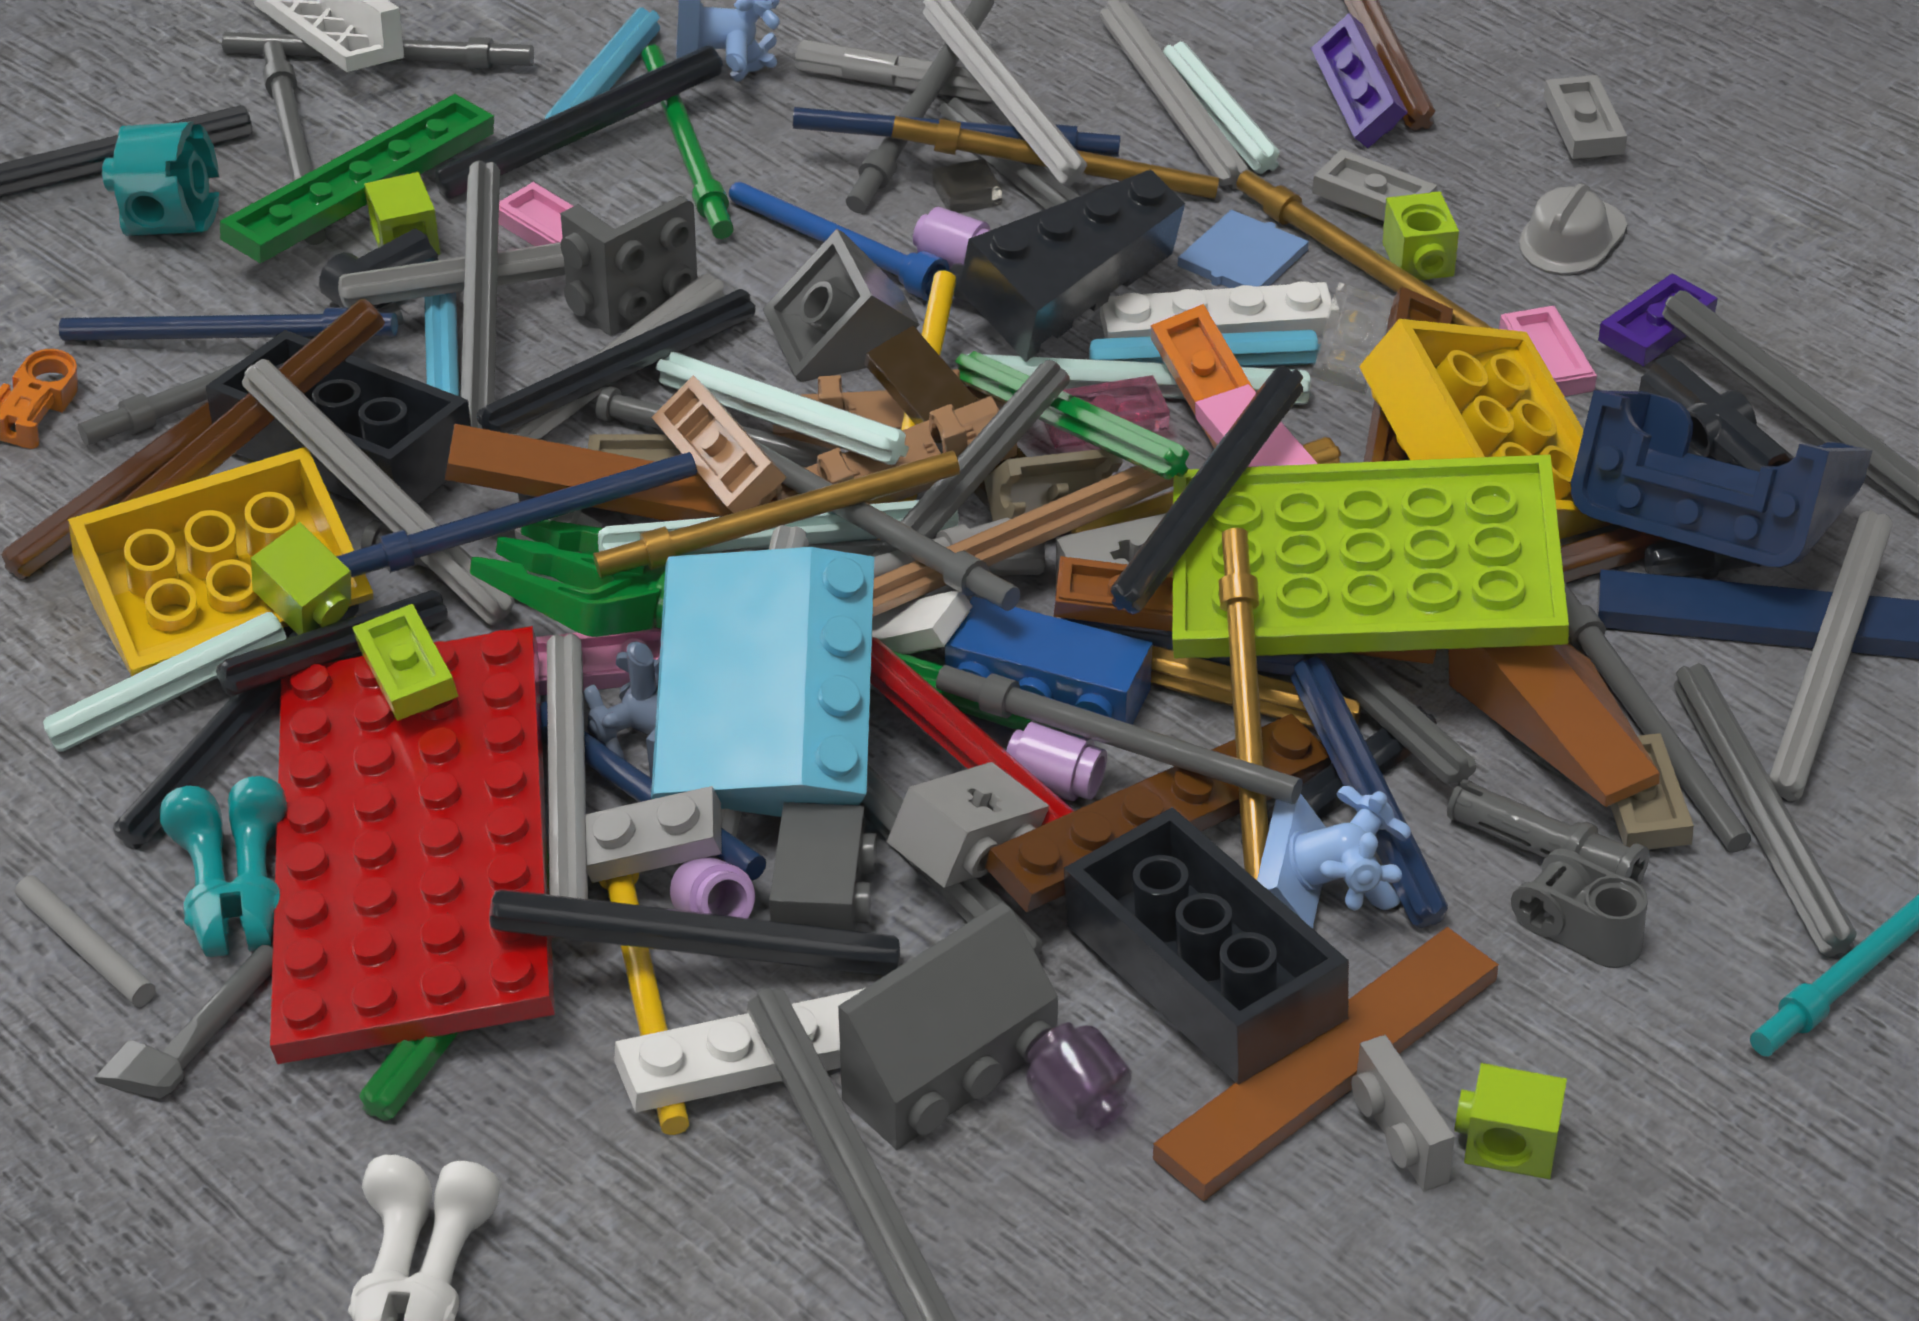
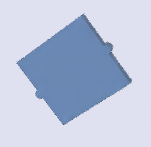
(1242, 252)

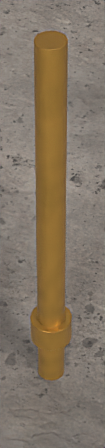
(949, 137)
(1287, 208)
(659, 544)
(1239, 598)

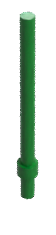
(707, 192)

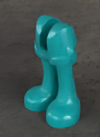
(196, 824)

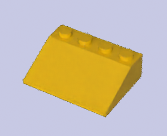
(1476, 396)
(179, 559)

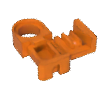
(33, 398)

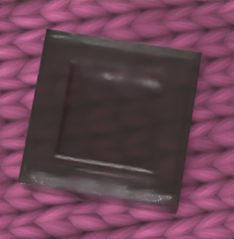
(967, 186)

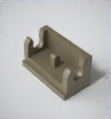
(1038, 480)

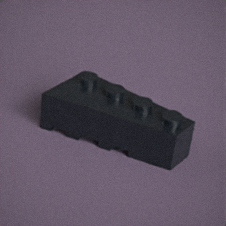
(1069, 258)

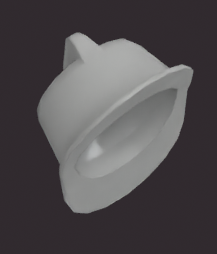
(1571, 231)

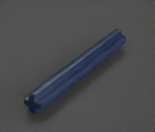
(1358, 769)

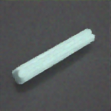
(1224, 109)
(158, 683)

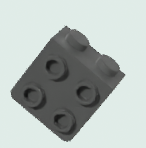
(627, 270)

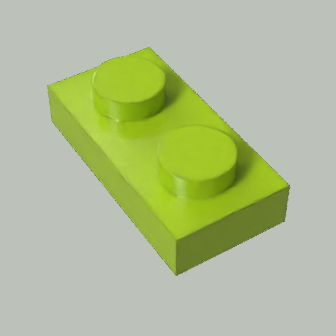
(405, 662)

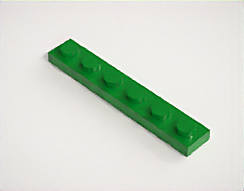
(339, 187)

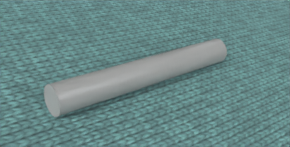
(85, 941)

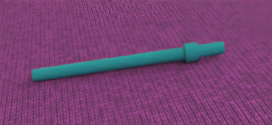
(1810, 1003)

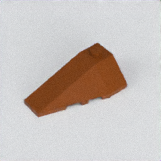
(1560, 711)

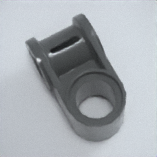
(1588, 909)

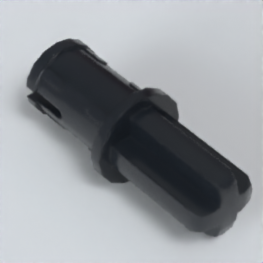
(1686, 560)

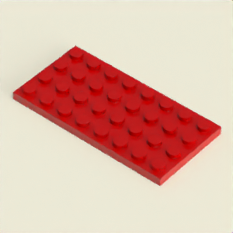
(399, 849)

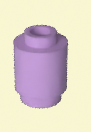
(946, 234)
(1060, 759)
(729, 886)

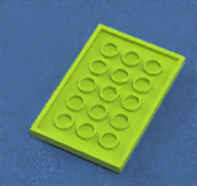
(1382, 558)

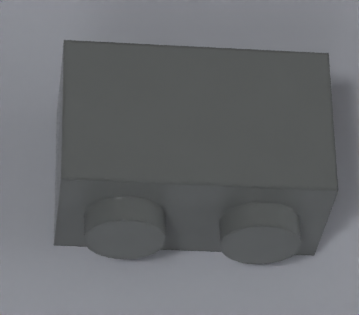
(822, 866)

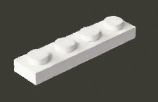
(1232, 309)
(717, 1056)

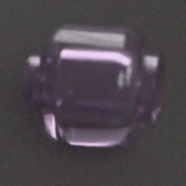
(1078, 1077)

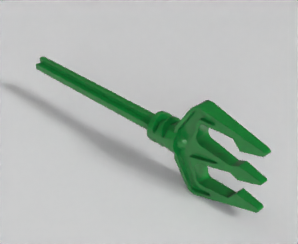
(618, 601)

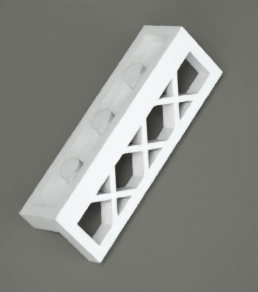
(336, 26)

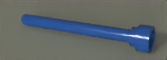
(913, 270)

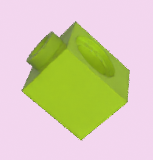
(400, 206)
(1421, 235)
(1512, 1120)

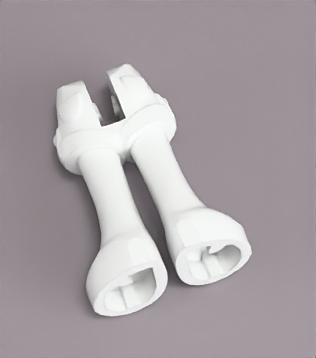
(403, 1198)

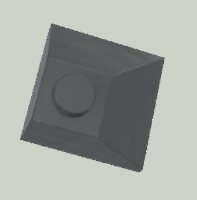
(836, 311)

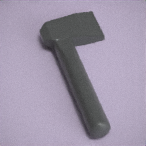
(157, 1073)

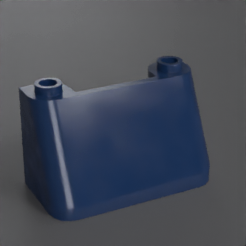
(1641, 477)

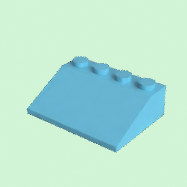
(765, 678)

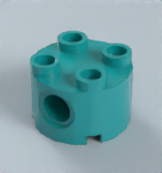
(163, 178)

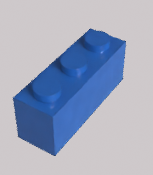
(1055, 658)

